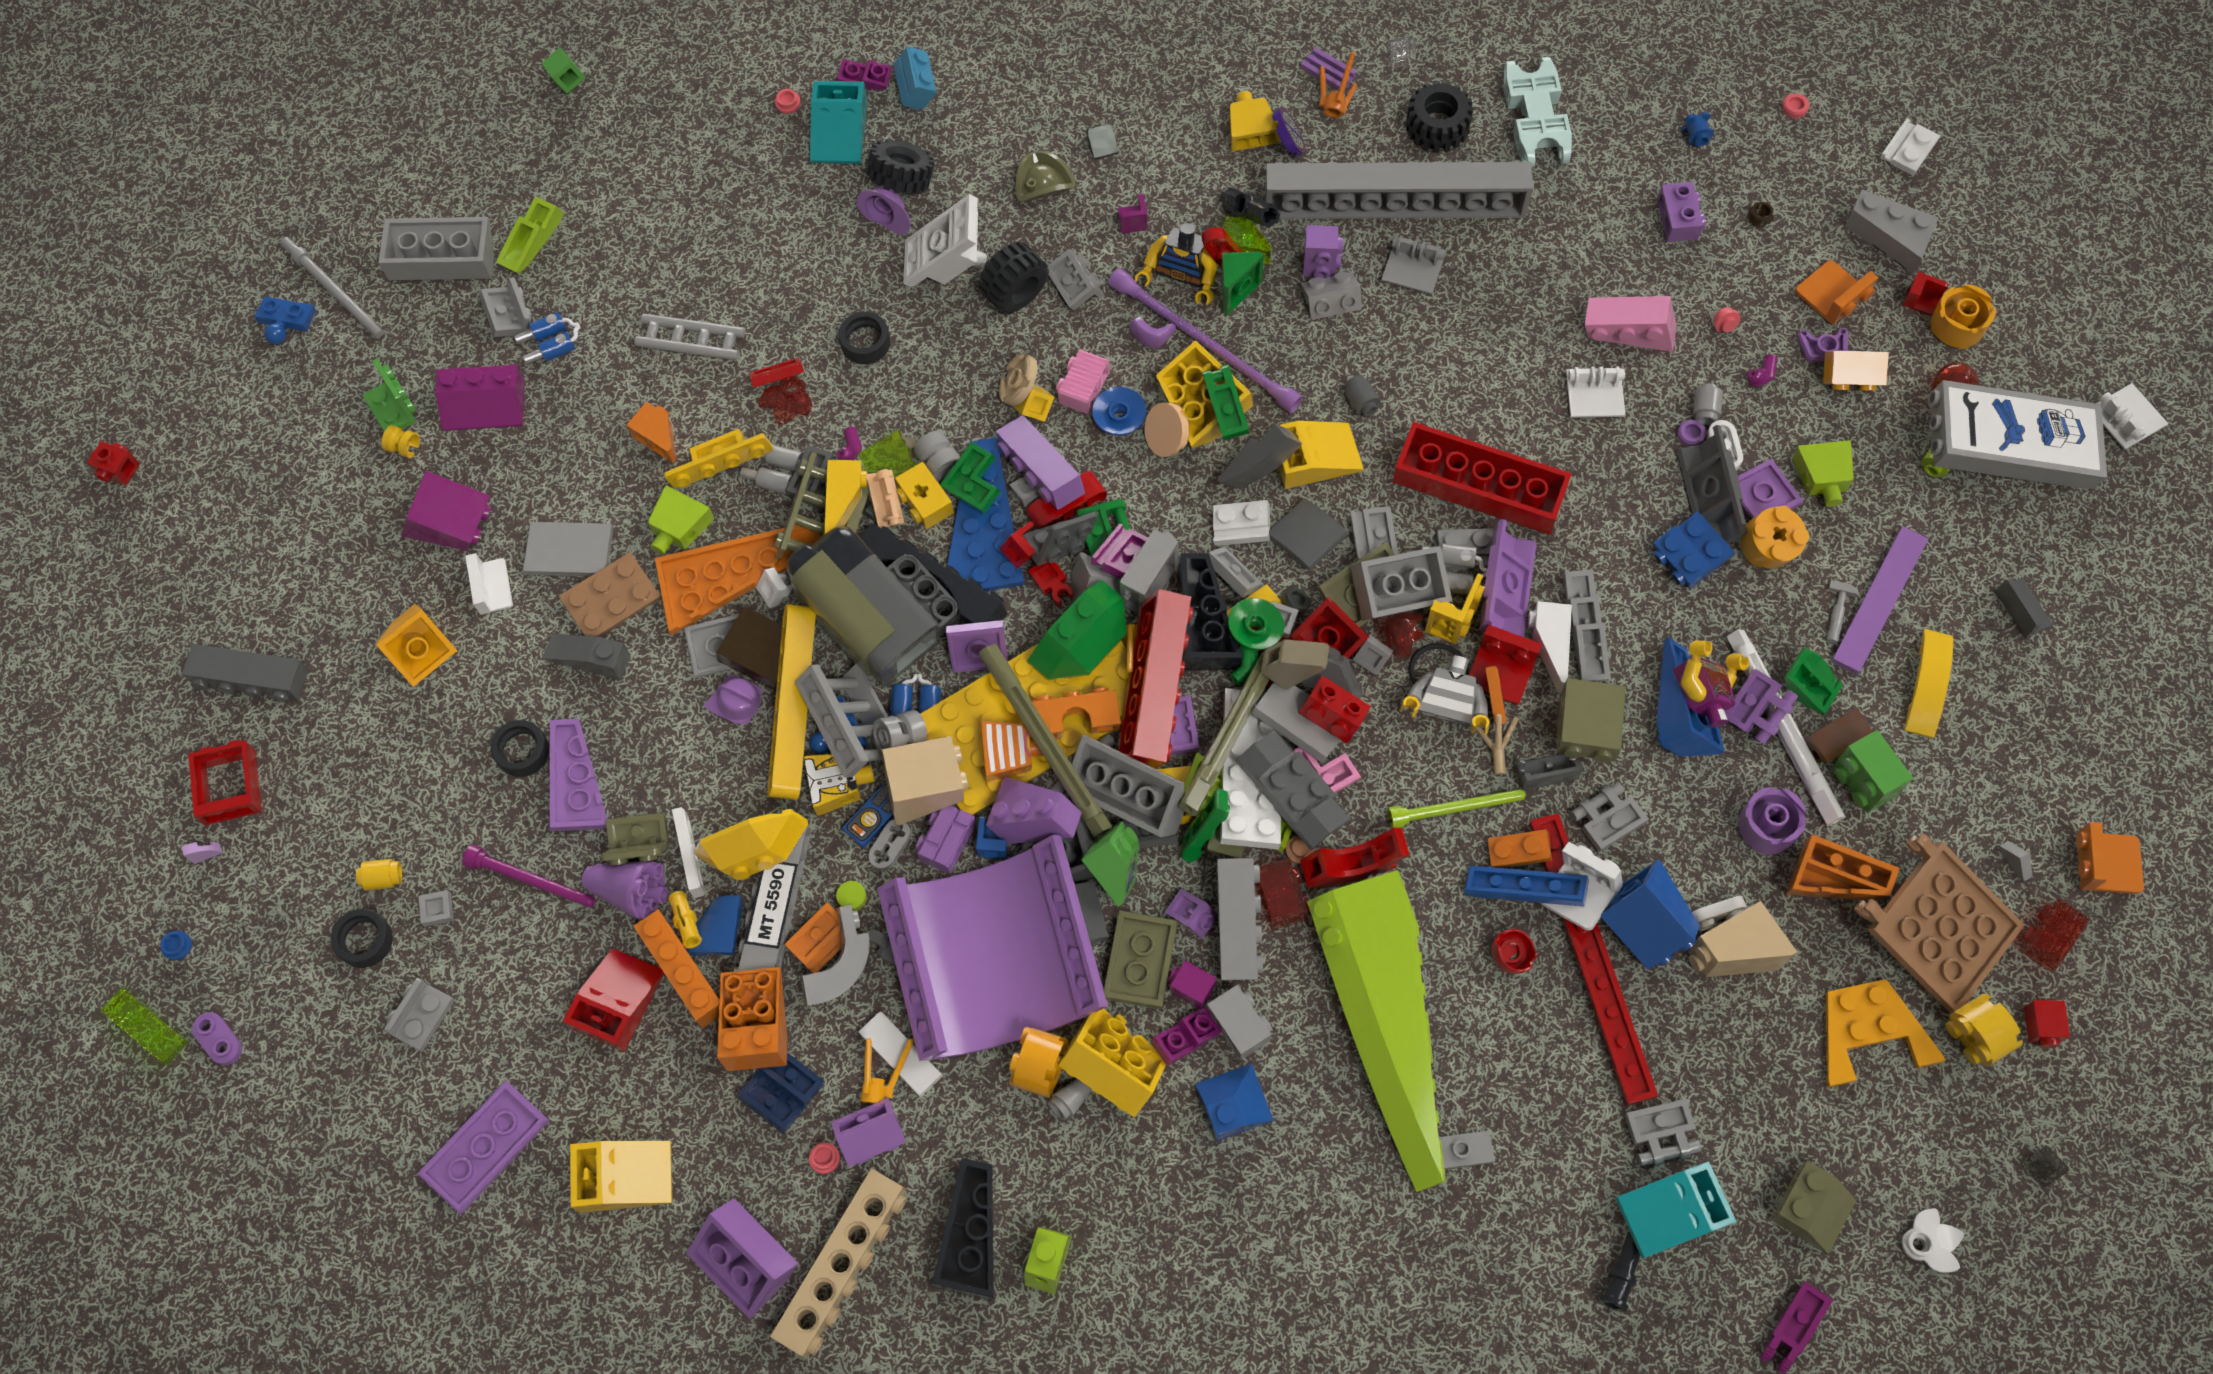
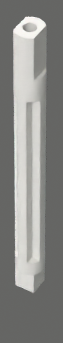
(1793, 740)

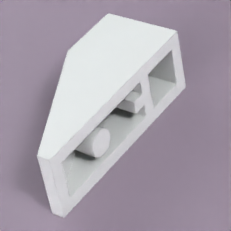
(1552, 629)

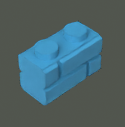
(914, 78)

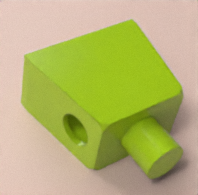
(1825, 469)
(677, 520)
(1046, 1259)

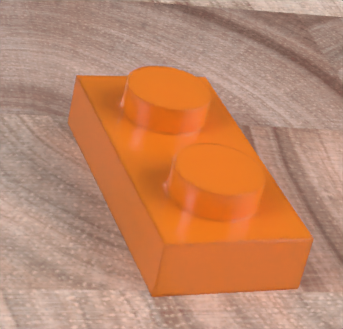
(1520, 849)

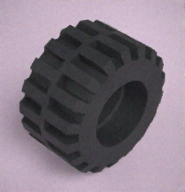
(1439, 132)
(1013, 277)

